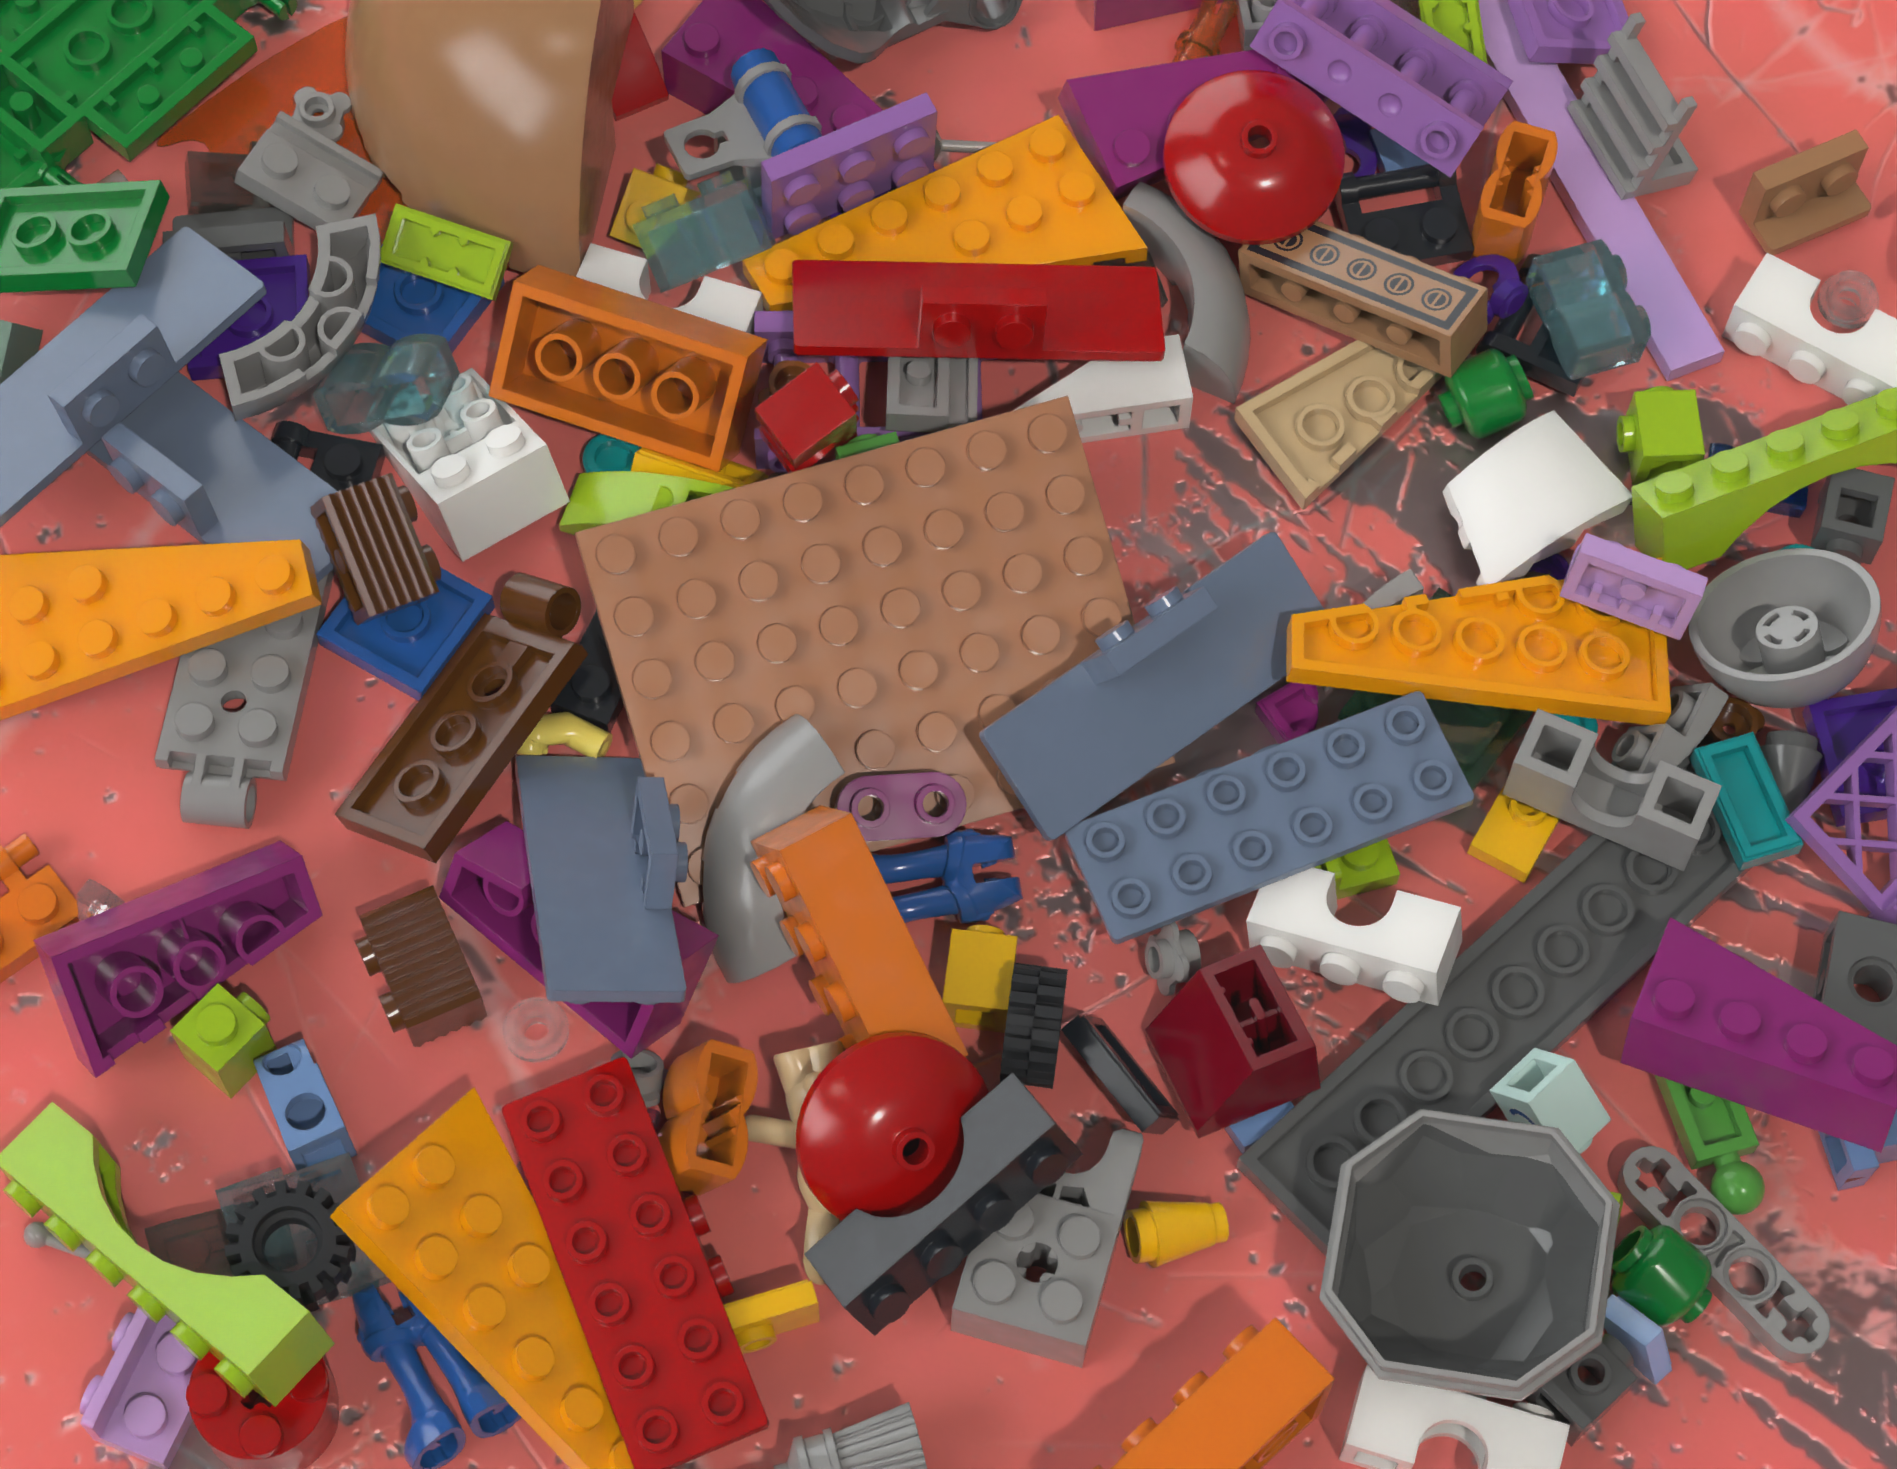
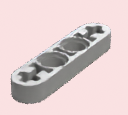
(1731, 1246)

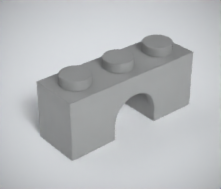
(1646, 812)

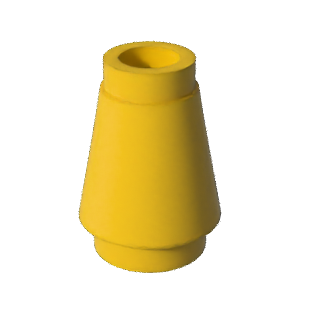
(1170, 1230)

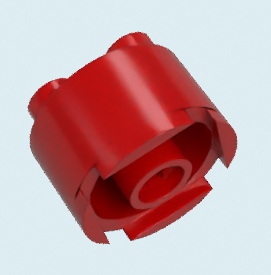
(261, 1435)

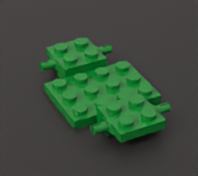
(110, 70)

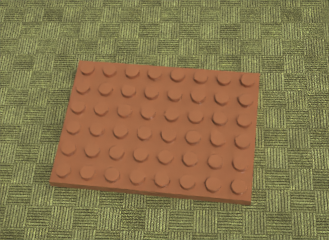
(871, 596)

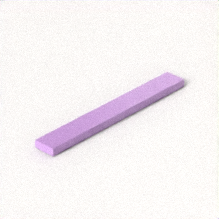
(1540, 97)

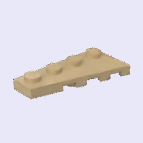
(1330, 415)

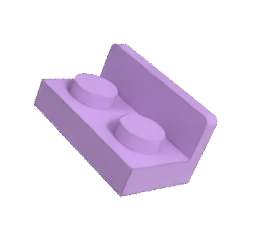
(1633, 586)
(142, 1395)

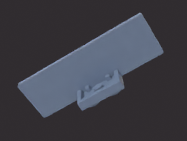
(115, 361)
(213, 472)
(1151, 687)
(1268, 816)
(603, 878)

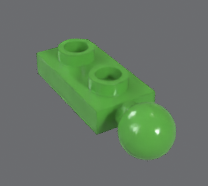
(1716, 1134)

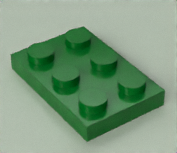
(78, 234)

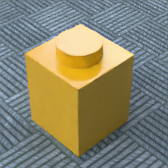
(979, 977)

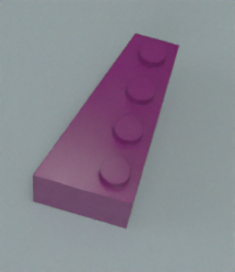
(721, 31)
(1126, 113)
(494, 894)
(161, 952)
(1759, 1042)

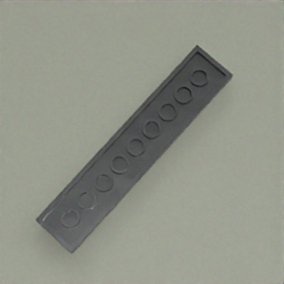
(1511, 991)

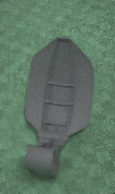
(867, 27)

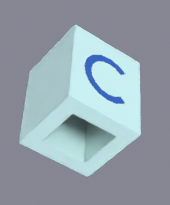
(1552, 1093)

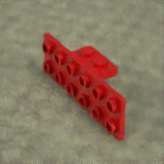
(976, 310)
(636, 1267)

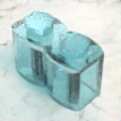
(704, 231)
(1588, 309)
(387, 384)

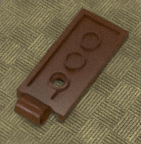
(459, 732)

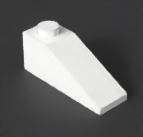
(1126, 396)

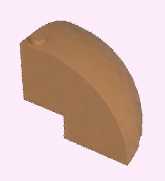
(493, 113)

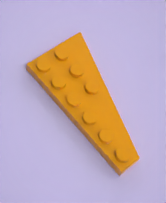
(1006, 204)
(115, 611)
(1489, 647)
(476, 1261)

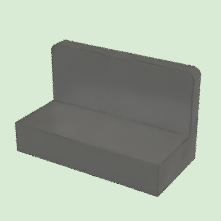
(243, 232)

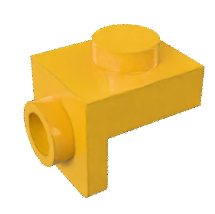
(643, 189)

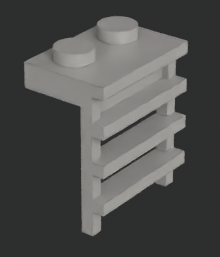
(1634, 118)

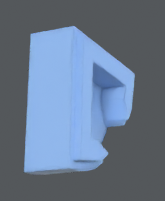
(1640, 1336)

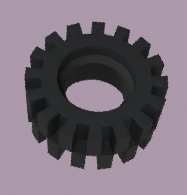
(1033, 1024)
(286, 1207)

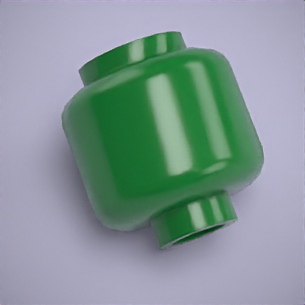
(1486, 393)
(1661, 1275)

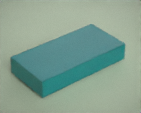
(1749, 801)

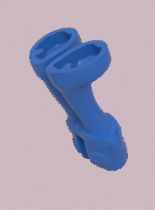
(953, 864)
(435, 1431)

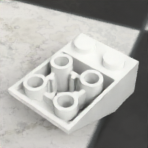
(474, 468)

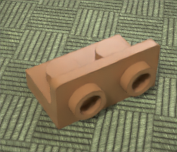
(1807, 194)

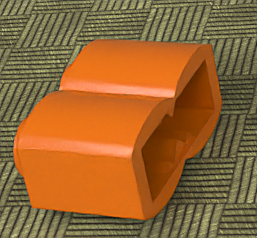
(1514, 191)
(705, 1113)

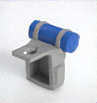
(751, 125)

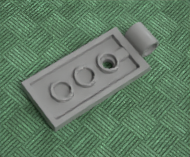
(231, 749)

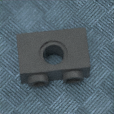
(1860, 953)

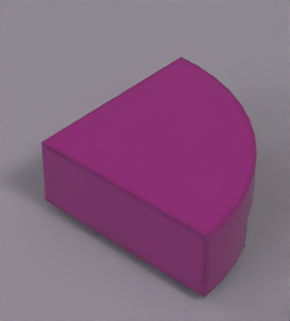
(1289, 711)

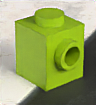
(1660, 432)
(224, 1038)

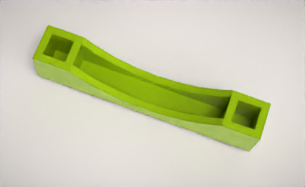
(1706, 506)
(244, 1321)

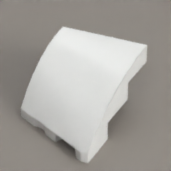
(1531, 498)

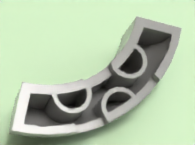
(1208, 280)
(323, 331)
(769, 790)

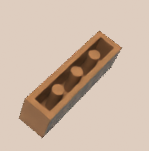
(1370, 295)

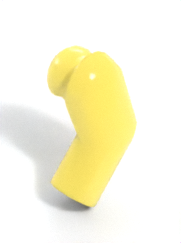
(567, 730)

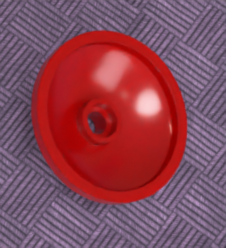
(1247, 190)
(869, 1109)

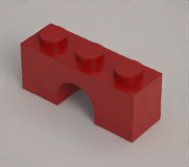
(809, 418)

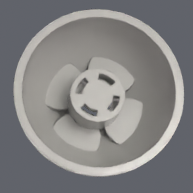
(1787, 626)

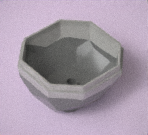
(1461, 1199)

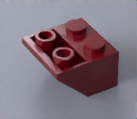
(1234, 1043)

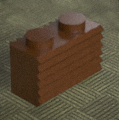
(376, 548)
(422, 967)

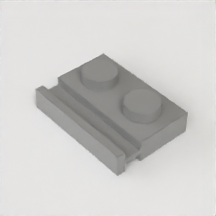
(307, 174)
(931, 393)

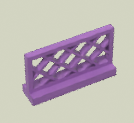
(1850, 868)

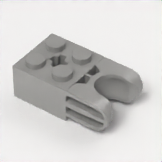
(1072, 1235)

